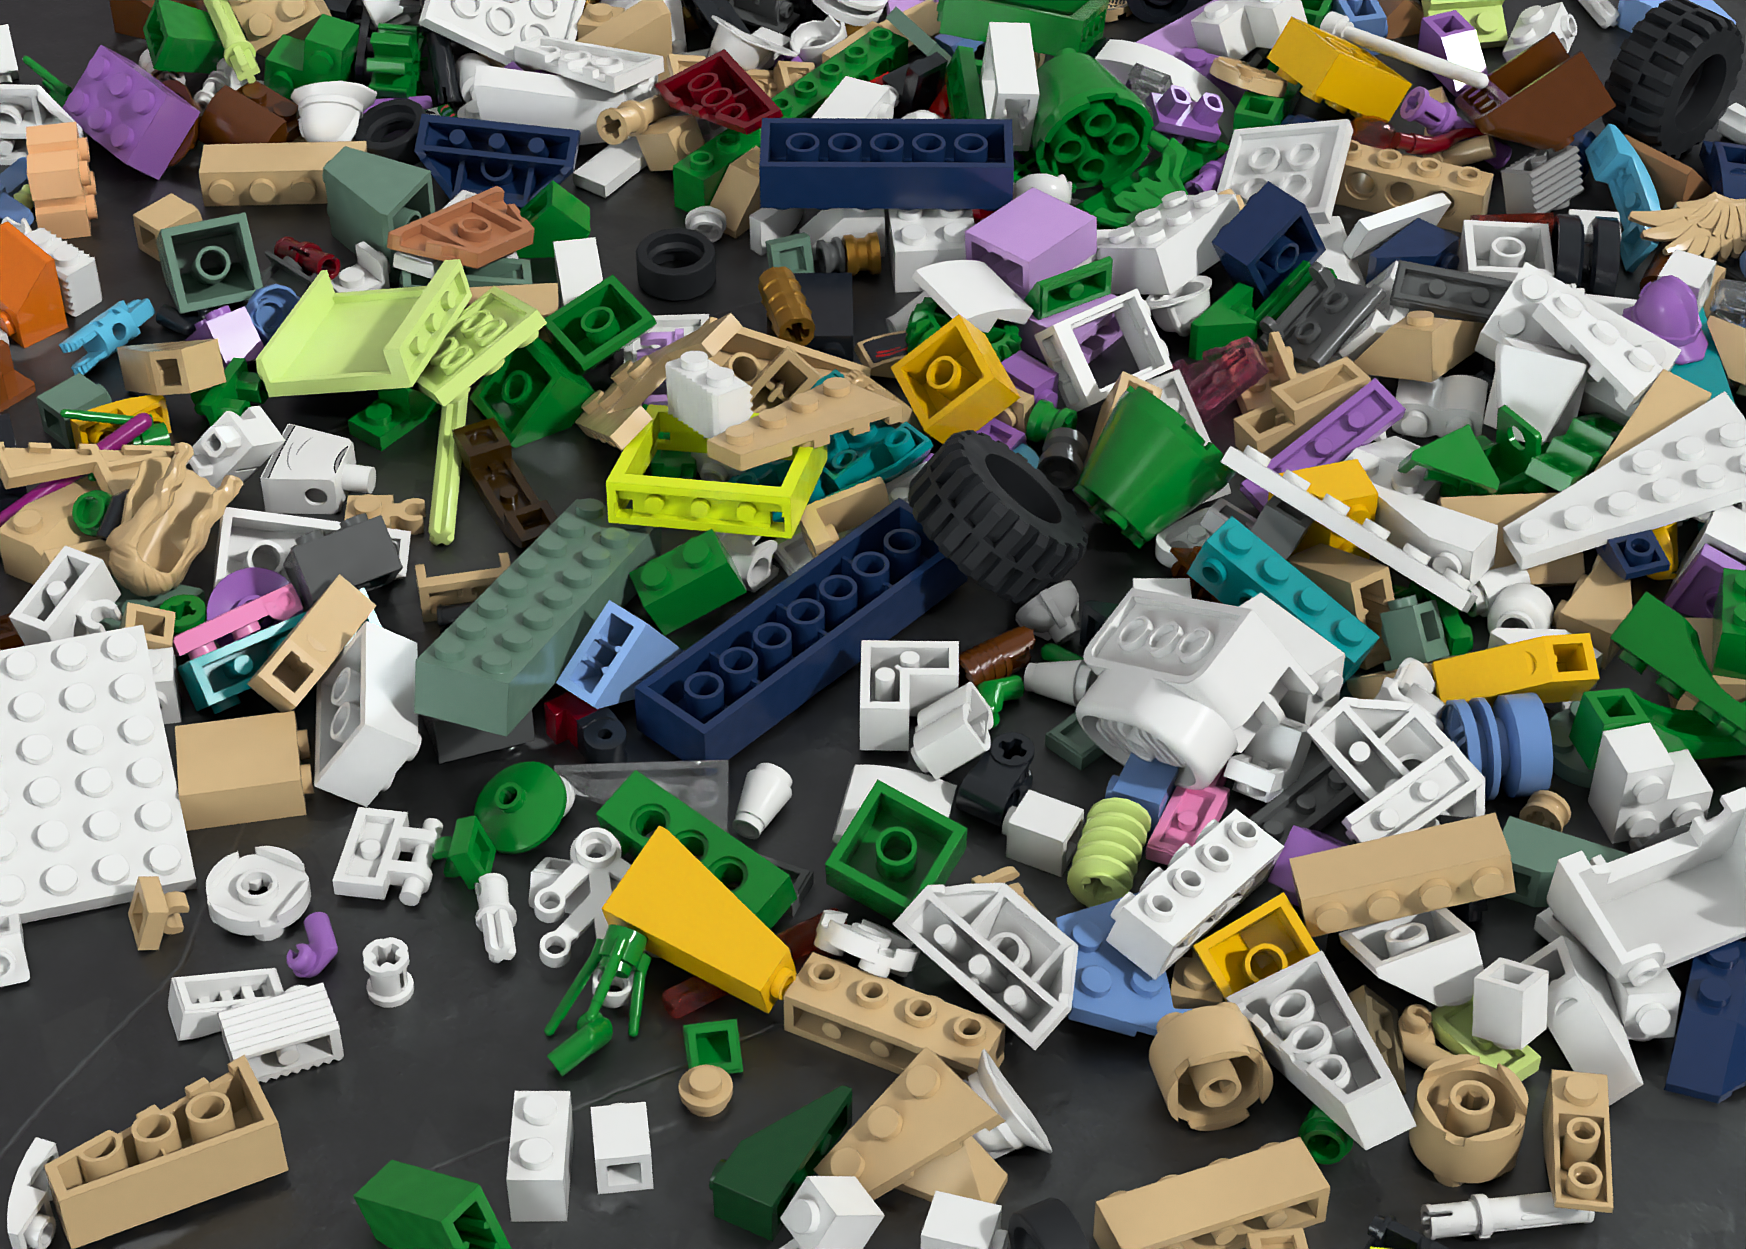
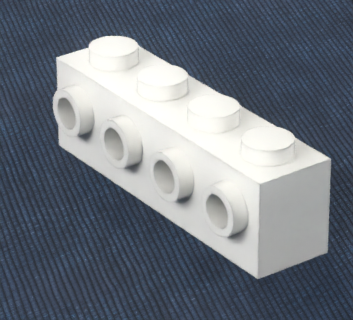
(1193, 892)

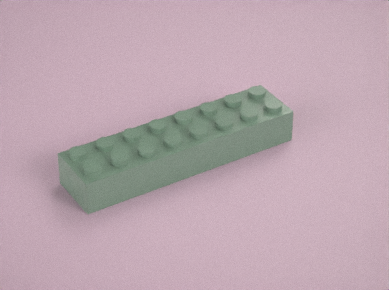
(531, 620)

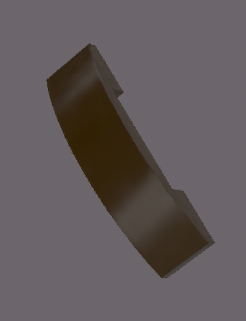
(501, 483)

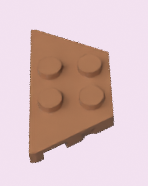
(470, 230)

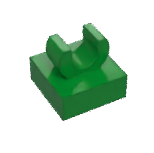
(467, 852)

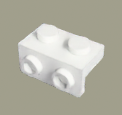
(1537, 23)

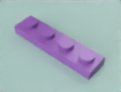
(1335, 436)

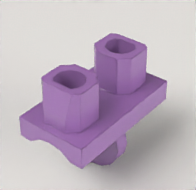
(1181, 118)

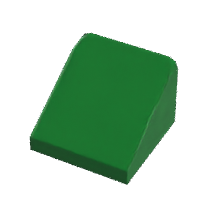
(713, 1044)

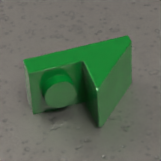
(1224, 322)
(392, 416)

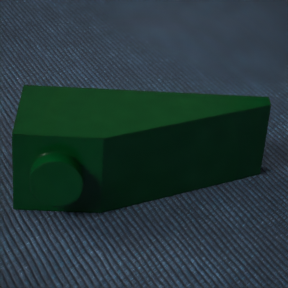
(774, 1162)

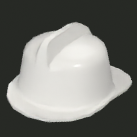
(745, 48)
(1182, 307)

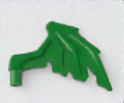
(1148, 193)

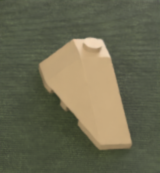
(40, 527)

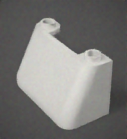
(1659, 900)

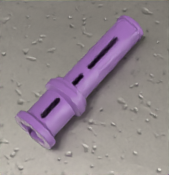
(1442, 118)

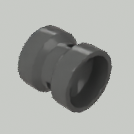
(1063, 457)

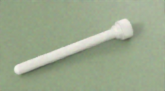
(1341, 27)

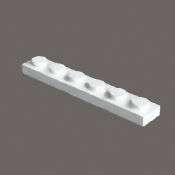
(1368, 536)

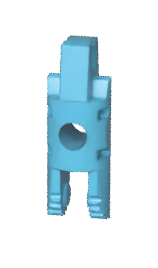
(107, 332)

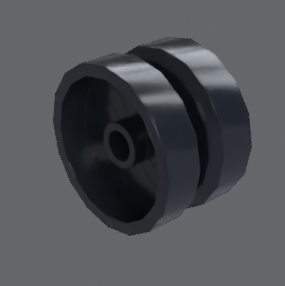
(1589, 262)

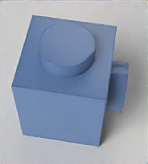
(1146, 784)

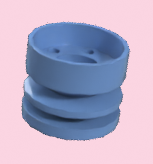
(1504, 743)

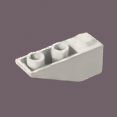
(1586, 1016)

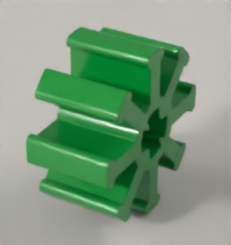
(397, 61)

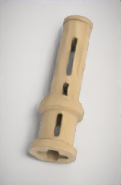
(631, 118)

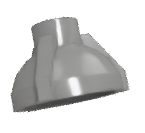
(1052, 613)

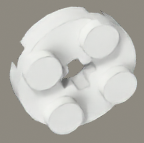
(264, 913)
(877, 946)

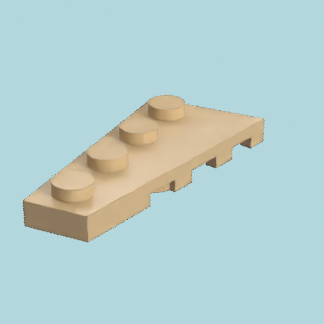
(802, 422)

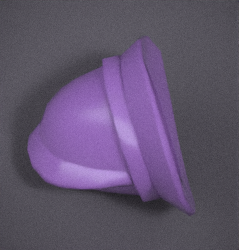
(1671, 313)

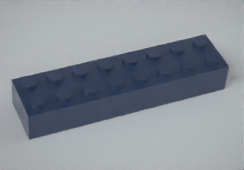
(795, 638)

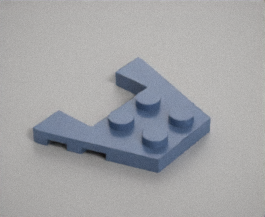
(1108, 985)

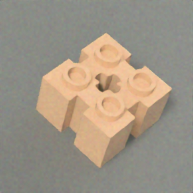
(61, 179)

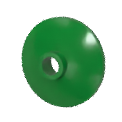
(531, 816)

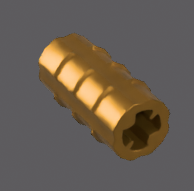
(786, 306)

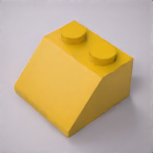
(1348, 484)

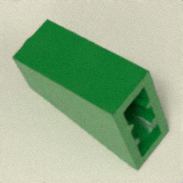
(182, 38)
(428, 1210)

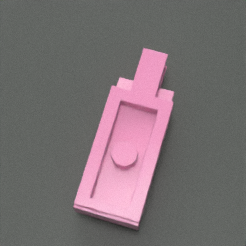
(240, 621)
(1186, 818)

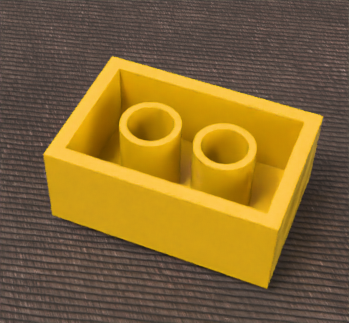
(1337, 71)

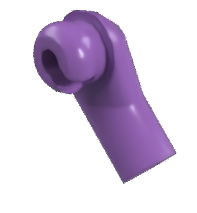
(318, 952)

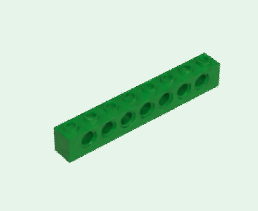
(870, 56)

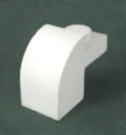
(1270, 760)

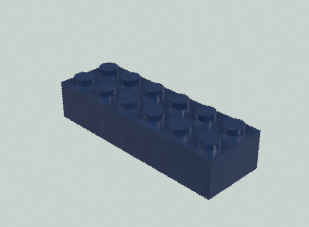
(886, 163)

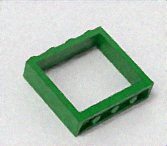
(1052, 22)

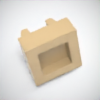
(155, 912)

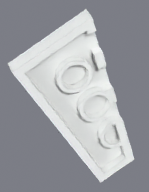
(589, 63)

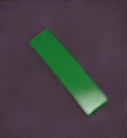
(1576, 452)

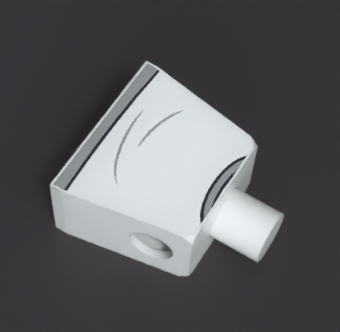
(313, 473)

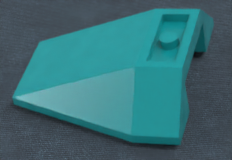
(852, 458)

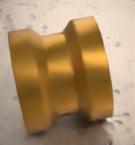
(862, 253)

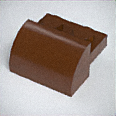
(249, 117)

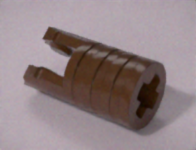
(996, 657)

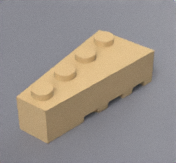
(169, 1158)

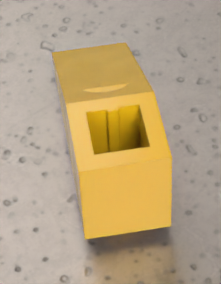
(1550, 666)

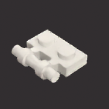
(372, 855)

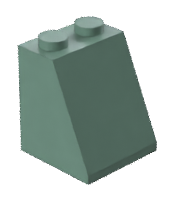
(373, 197)
(209, 262)

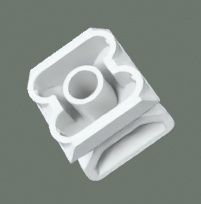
(1538, 385)

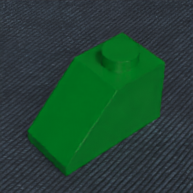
(555, 217)

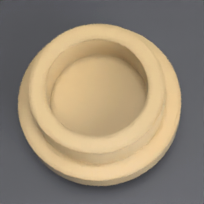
(705, 1090)

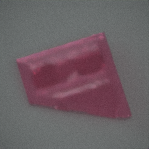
(1222, 375)

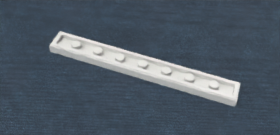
(622, 161)

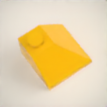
(1255, 946)

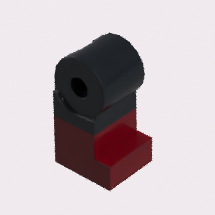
(591, 730)

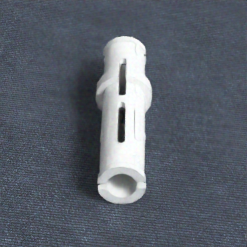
(1485, 1215)

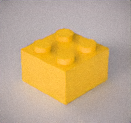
(955, 380)

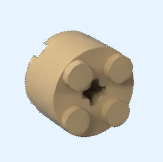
(1209, 1066)
(1468, 1120)

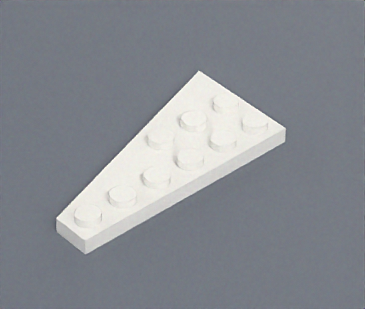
(1661, 481)

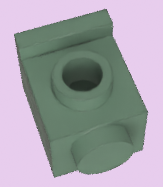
(1412, 631)

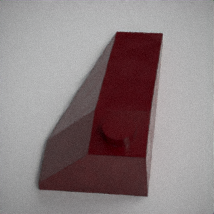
(719, 93)

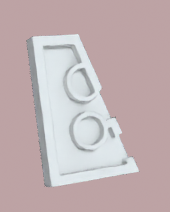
(1610, 357)

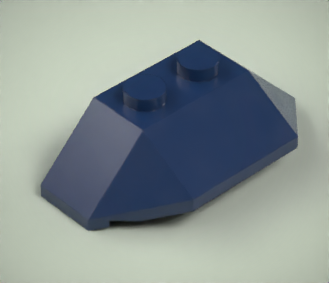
(491, 153)
(1711, 1027)

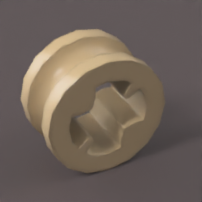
(1546, 810)

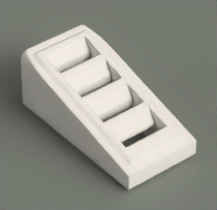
(199, 998)

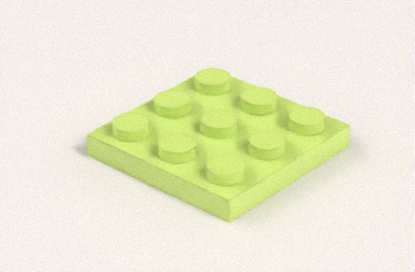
(478, 345)

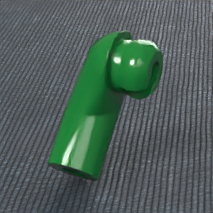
(582, 1043)

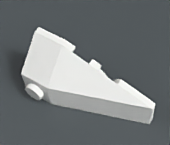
(265, 540)

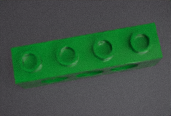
(643, 806)

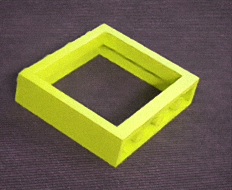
(703, 503)

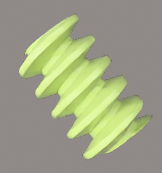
(1108, 851)

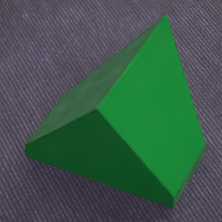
(1454, 460)

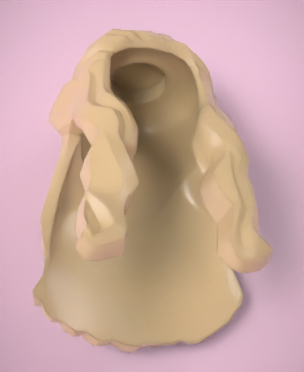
(165, 523)

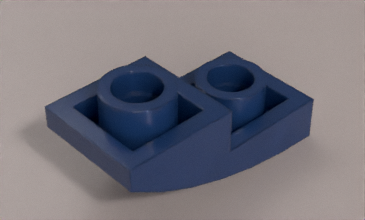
(1634, 555)

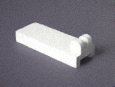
(1415, 797)

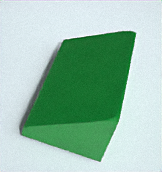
(1071, 288)

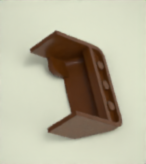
(1538, 97)

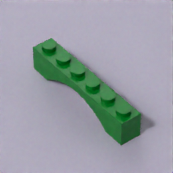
(1266, 110)
(1670, 647)
(1675, 727)

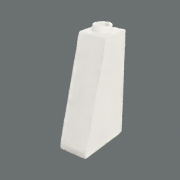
(542, 100)

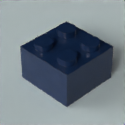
(1267, 241)

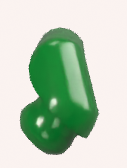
(1001, 690)

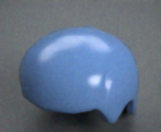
(269, 309)

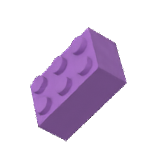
(130, 112)

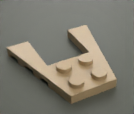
(617, 412)
(111, 468)

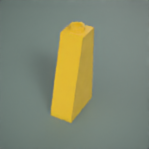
(700, 923)

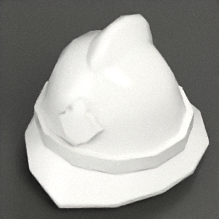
(331, 109)
(1020, 1124)

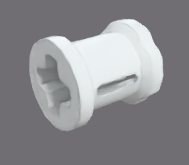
(387, 964)

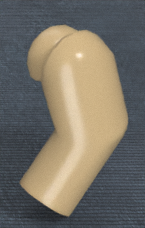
(1418, 1036)

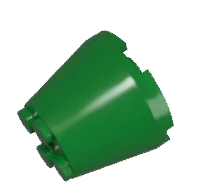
(1087, 122)
(1148, 468)

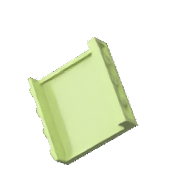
(362, 336)

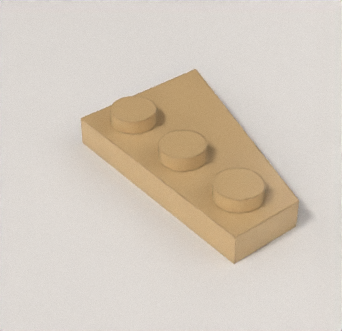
(909, 1125)

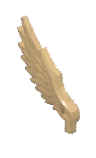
(1698, 226)

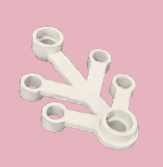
(589, 911)

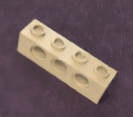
(1390, 170)

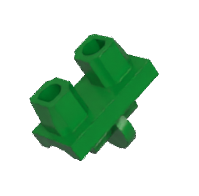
(233, 395)

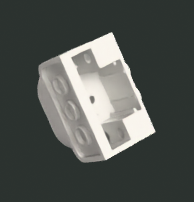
(1185, 683)

